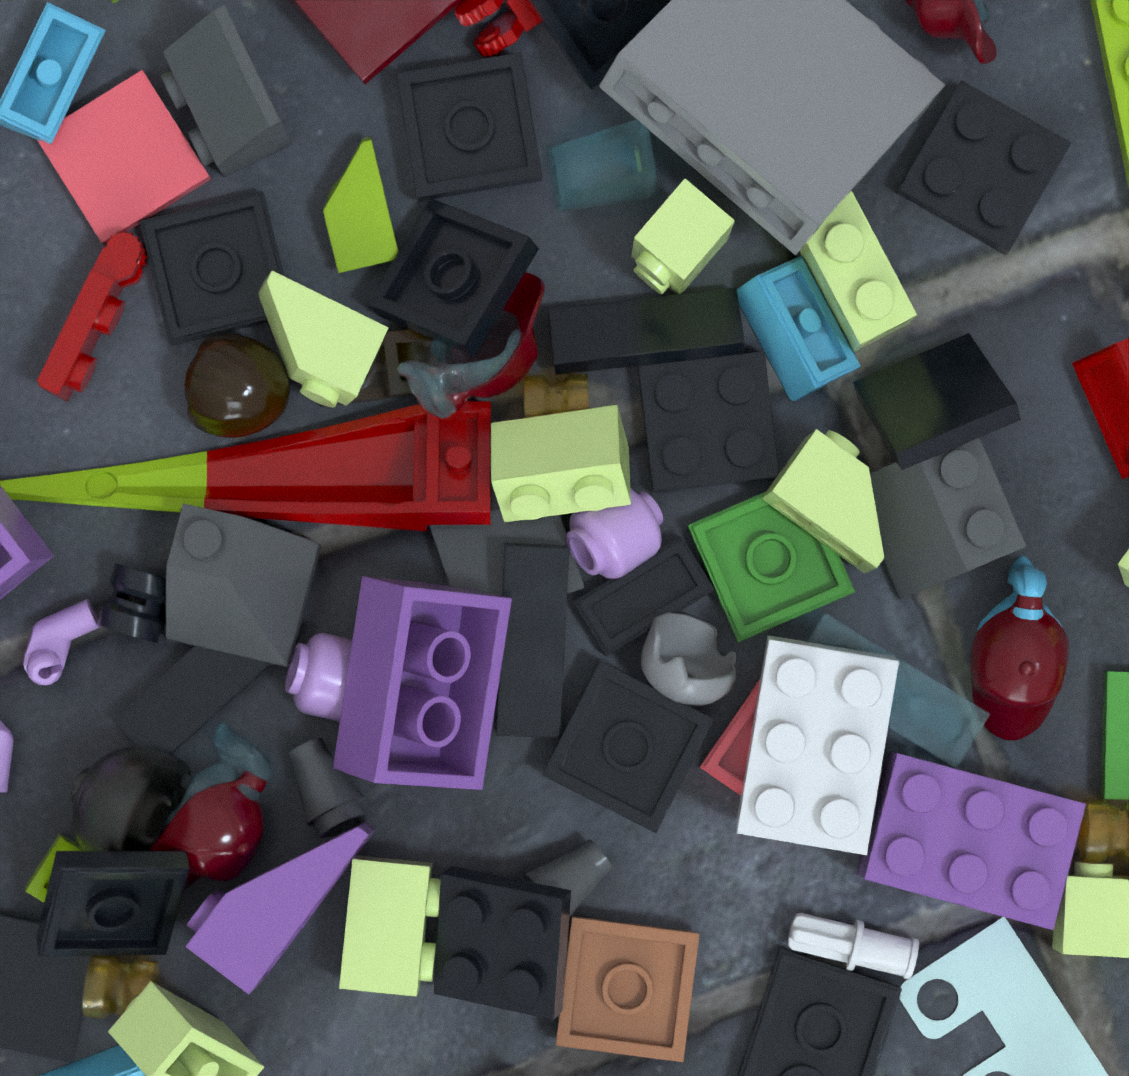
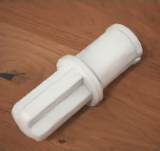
(853, 944)

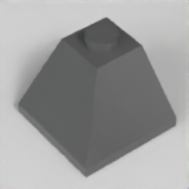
(237, 585)

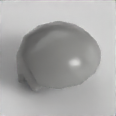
(684, 660)

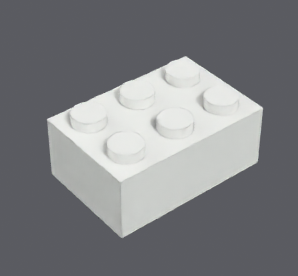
(817, 745)

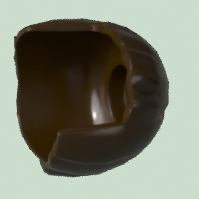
(235, 386)

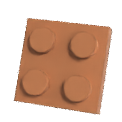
(627, 988)

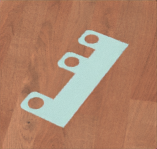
(1002, 979)

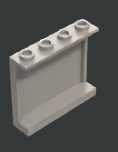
(773, 100)

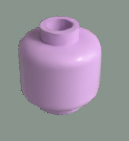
(617, 537)
(319, 675)

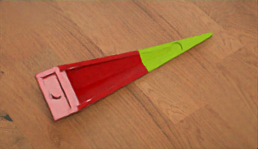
(365, 472)

